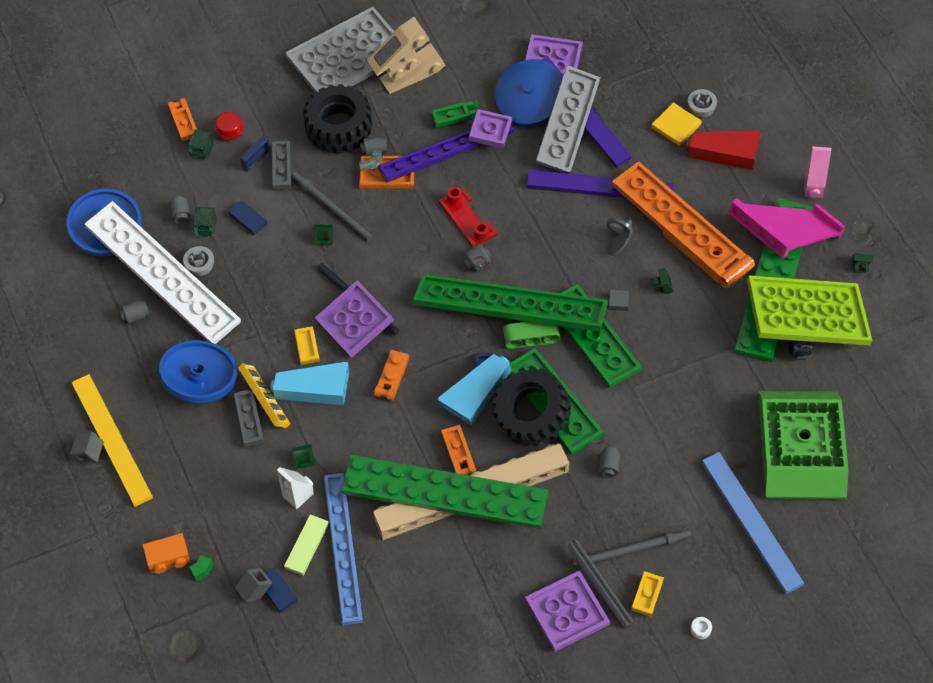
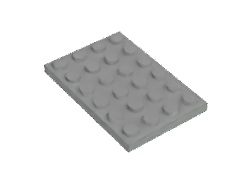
(341, 52)

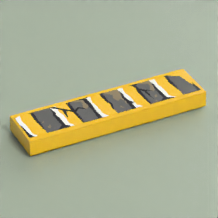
(264, 395)

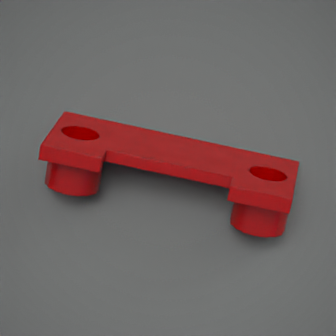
(464, 217)

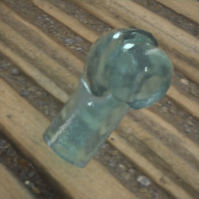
(373, 162)

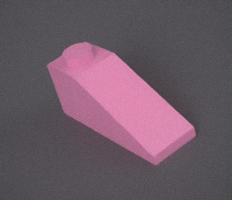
(817, 172)

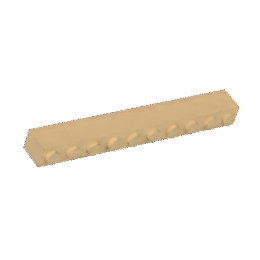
(526, 471)

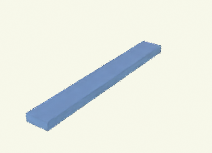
(752, 523)
(343, 550)

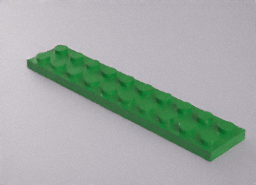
(769, 266)
(511, 302)
(445, 491)

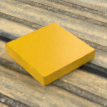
(676, 124)

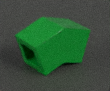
(201, 568)

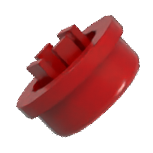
(228, 126)

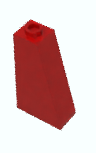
(725, 147)

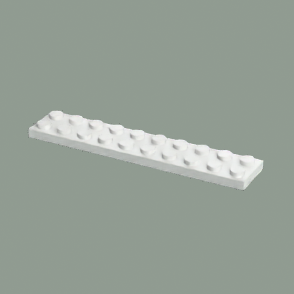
(162, 273)

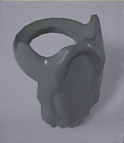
(622, 236)

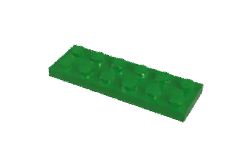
(604, 349)
(581, 427)

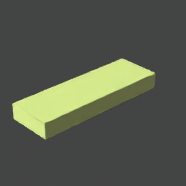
(306, 545)

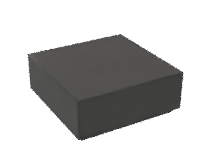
(618, 300)

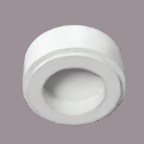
(701, 628)

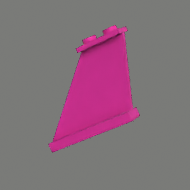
(784, 227)

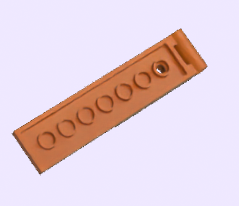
(684, 226)

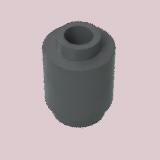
(373, 143)
(180, 210)
(134, 311)
(609, 462)

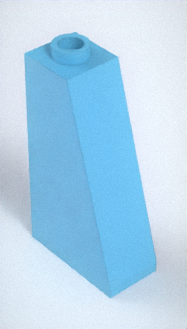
(314, 384)
(476, 389)

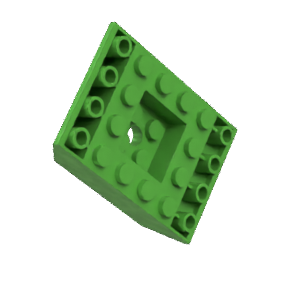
(797, 465)

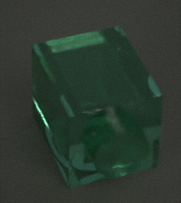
(200, 144)
(204, 221)

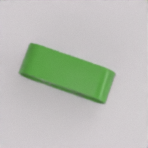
(530, 334)

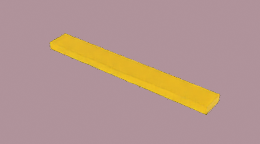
(113, 441)

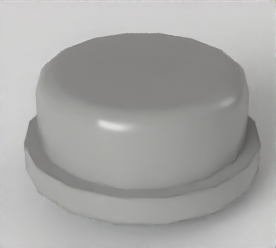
(702, 103)
(198, 260)

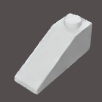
(294, 487)

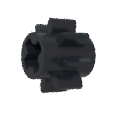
(800, 349)

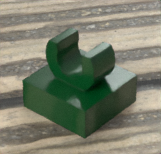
(323, 234)
(862, 259)
(662, 281)
(303, 456)

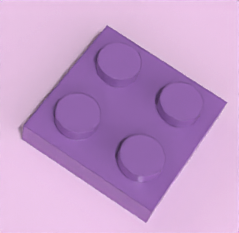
(490, 128)

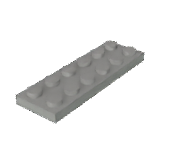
(567, 120)

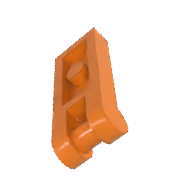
(182, 118)
(392, 375)
(458, 450)

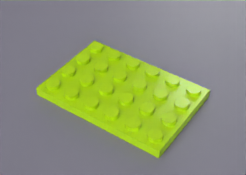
(808, 310)

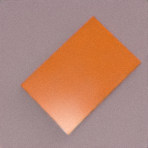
(374, 180)

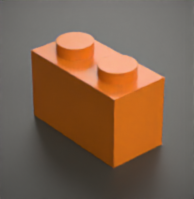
(166, 553)

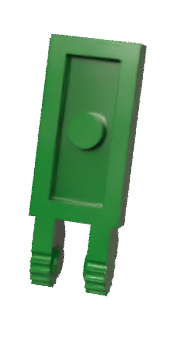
(455, 113)

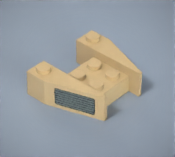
(400, 59)

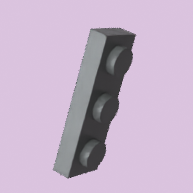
(281, 165)
(248, 418)

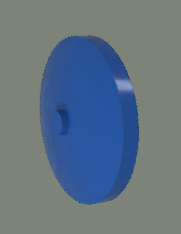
(528, 92)
(88, 206)
(197, 371)

